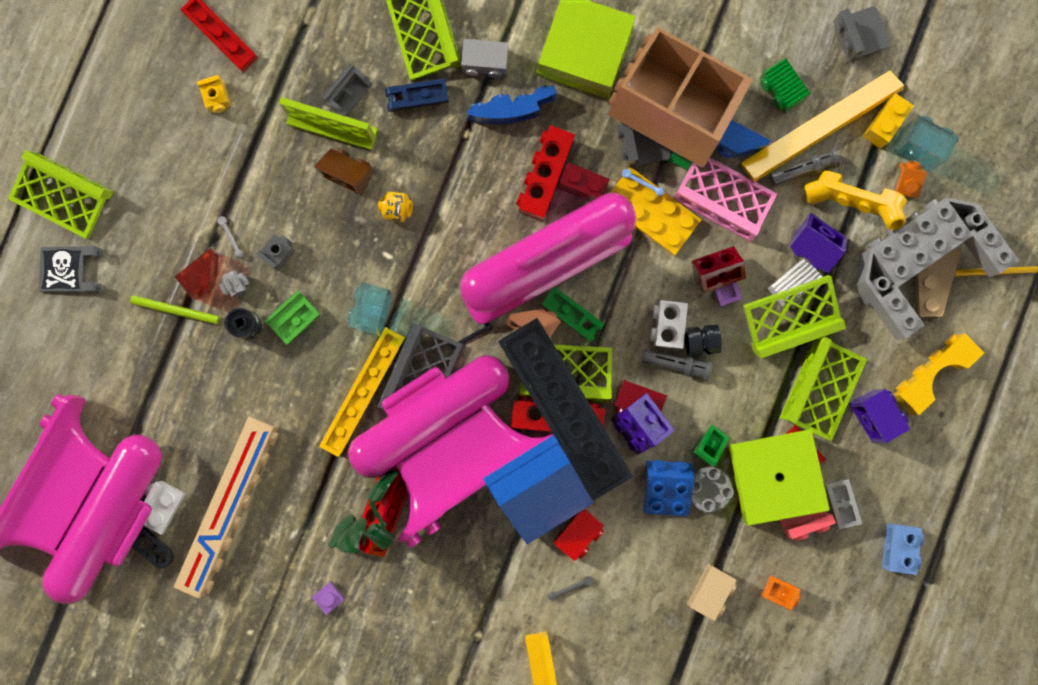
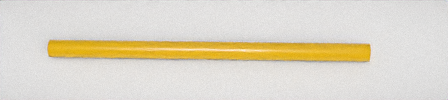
(1011, 270)

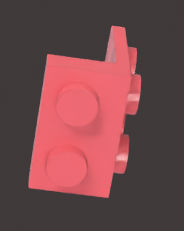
(800, 526)

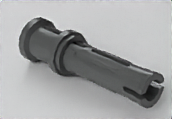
(813, 165)
(687, 366)

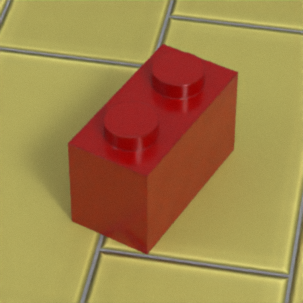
(578, 534)

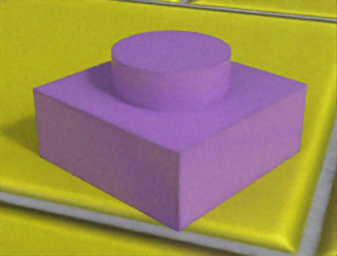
(727, 294)
(328, 598)

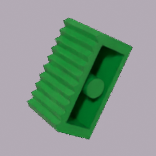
(784, 86)

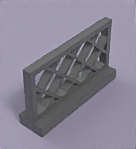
(408, 352)

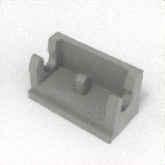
(843, 503)

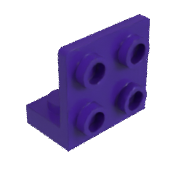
(642, 425)

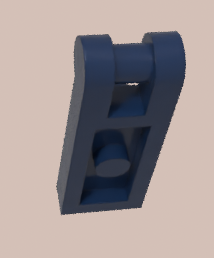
(417, 95)

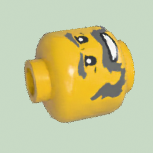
(395, 206)

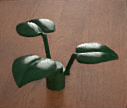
(347, 535)

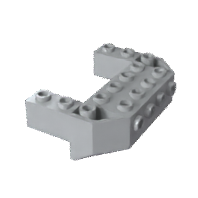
(918, 245)

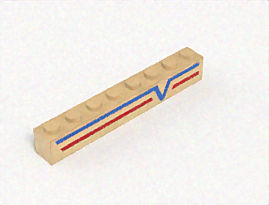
(226, 507)

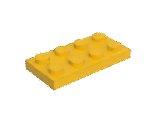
(658, 216)

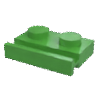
(292, 317)

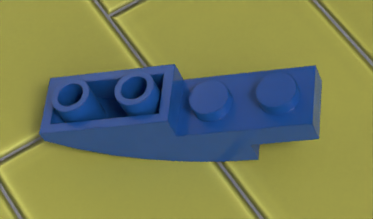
(504, 111)

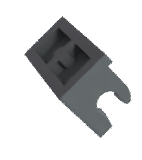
(347, 90)

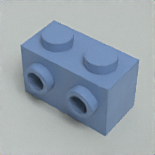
(902, 548)

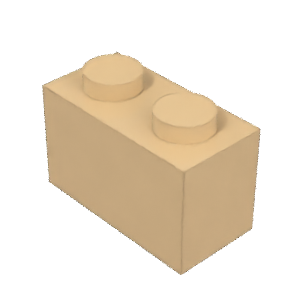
(712, 592)

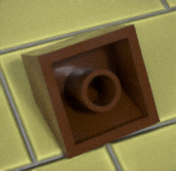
(345, 171)

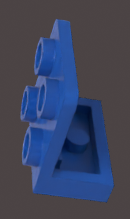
(668, 488)

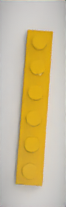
(362, 392)

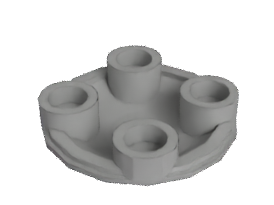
(711, 489)

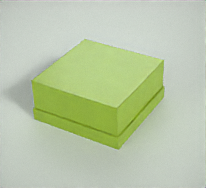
(586, 46)
(778, 477)

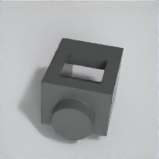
(278, 259)

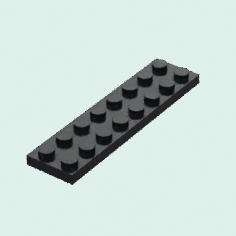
(565, 409)

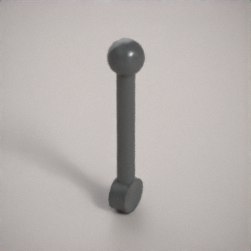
(586, 581)

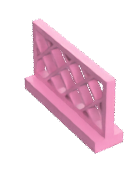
(720, 214)

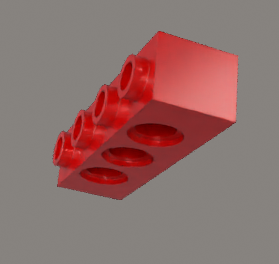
(562, 142)
(521, 417)

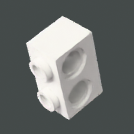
(675, 326)

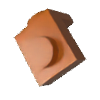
(911, 179)
(781, 593)

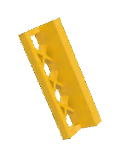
(540, 659)

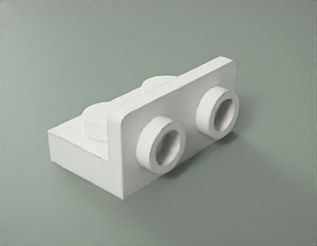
(164, 503)

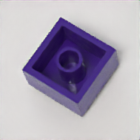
(818, 243)
(880, 415)

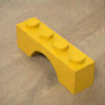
(917, 392)

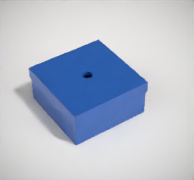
(538, 490)

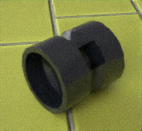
(243, 323)
(703, 340)

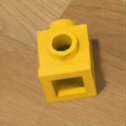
(211, 86)

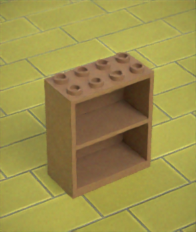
(678, 96)

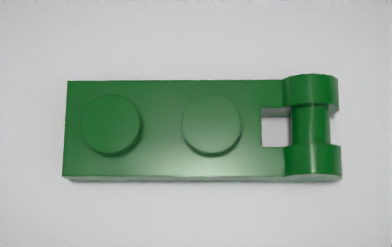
(572, 314)

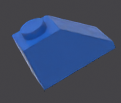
(740, 141)

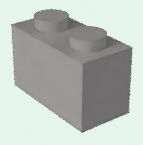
(484, 58)

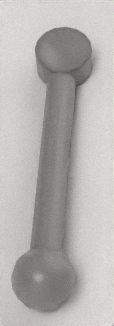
(223, 222)

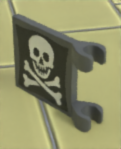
(64, 269)

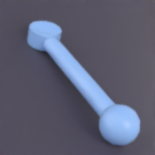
(626, 173)

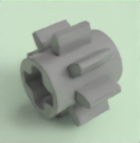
(234, 284)

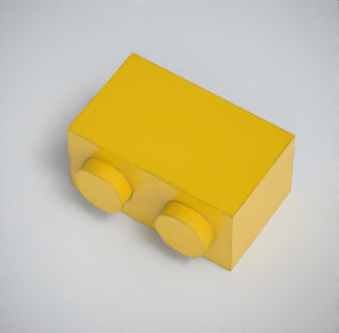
(888, 121)

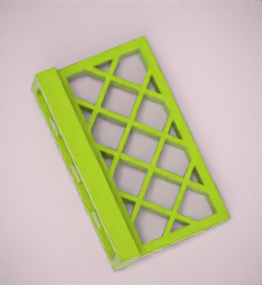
(443, 30)
(329, 124)
(62, 175)
(794, 335)
(809, 376)
(592, 393)

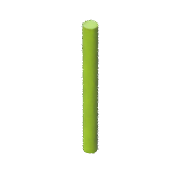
(177, 310)

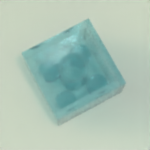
(925, 142)
(370, 309)

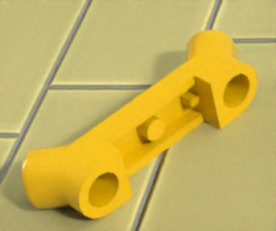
(887, 205)

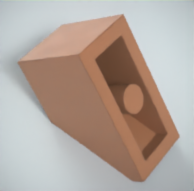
(547, 318)

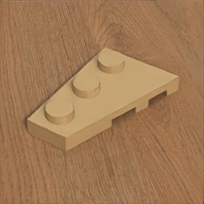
(934, 285)

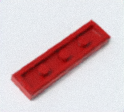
(219, 34)

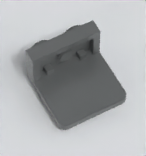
(861, 32)
(639, 148)

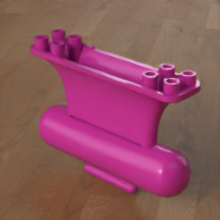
(548, 257)
(442, 438)
(78, 501)

